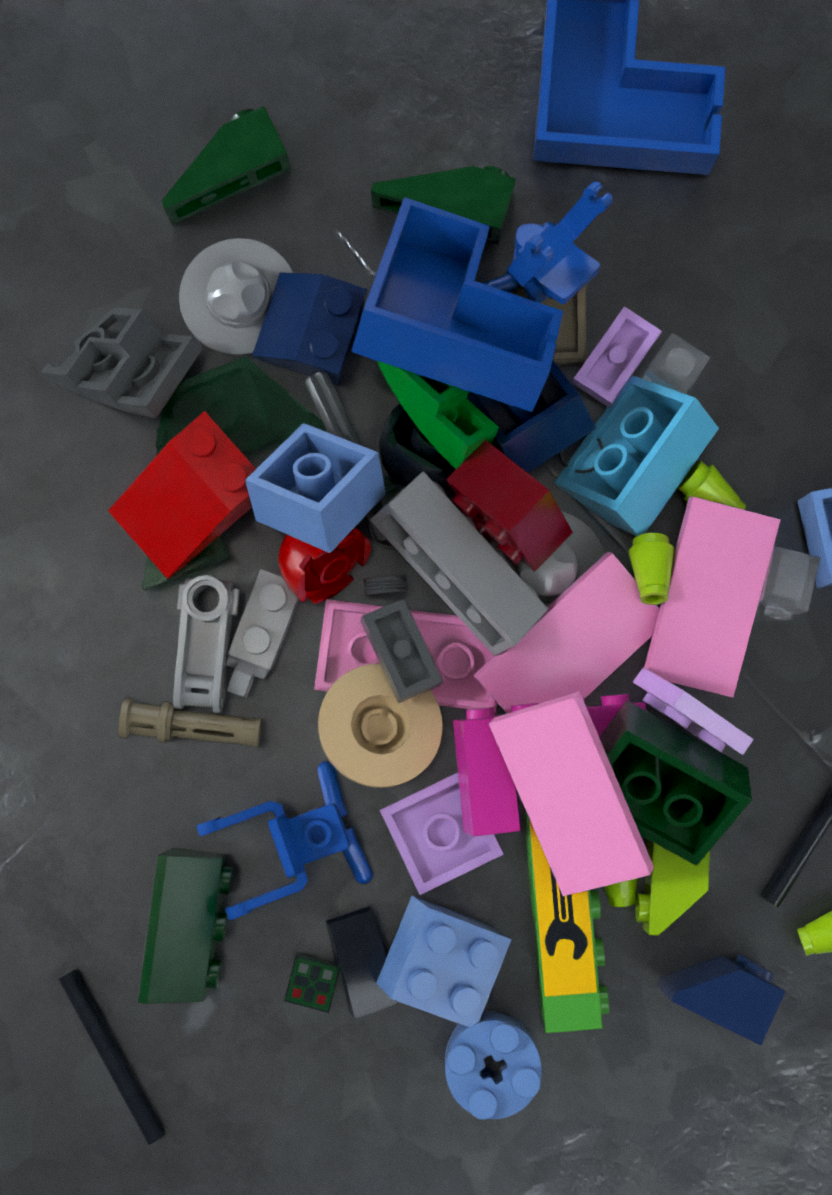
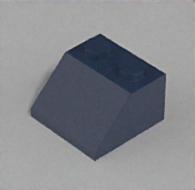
(310, 324)
(538, 435)
(727, 993)

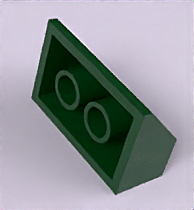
(674, 783)
(185, 926)

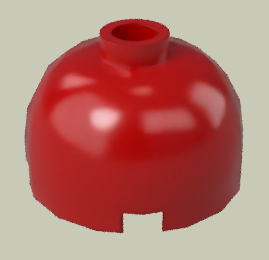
(321, 574)

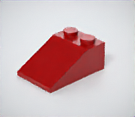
(186, 496)

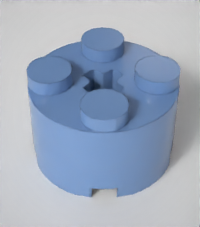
(489, 1092)

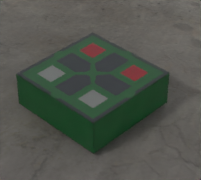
(312, 983)

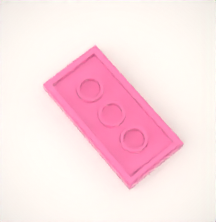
(712, 596)
(576, 640)
(449, 641)
(571, 794)

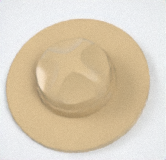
(373, 735)

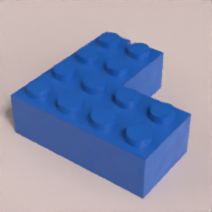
(620, 110)
(444, 324)

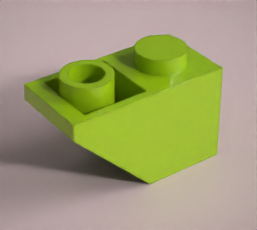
(669, 888)

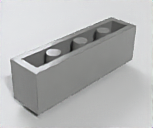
(459, 564)

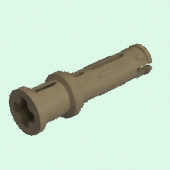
(166, 722)

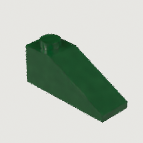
(233, 161)
(466, 191)

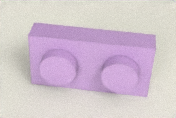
(616, 357)

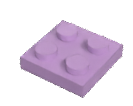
(691, 713)
(432, 836)

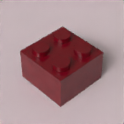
(509, 506)

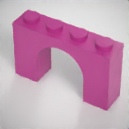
(484, 780)

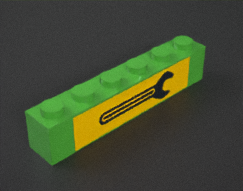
(564, 948)

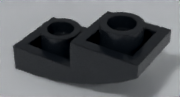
(360, 958)

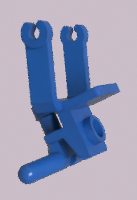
(547, 258)
(301, 840)

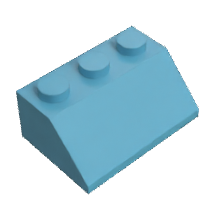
(647, 450)

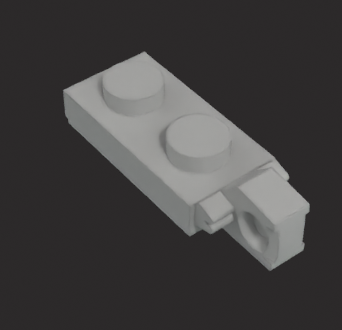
(260, 632)

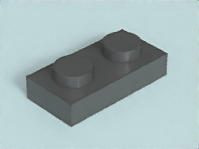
(401, 651)

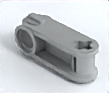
(203, 644)

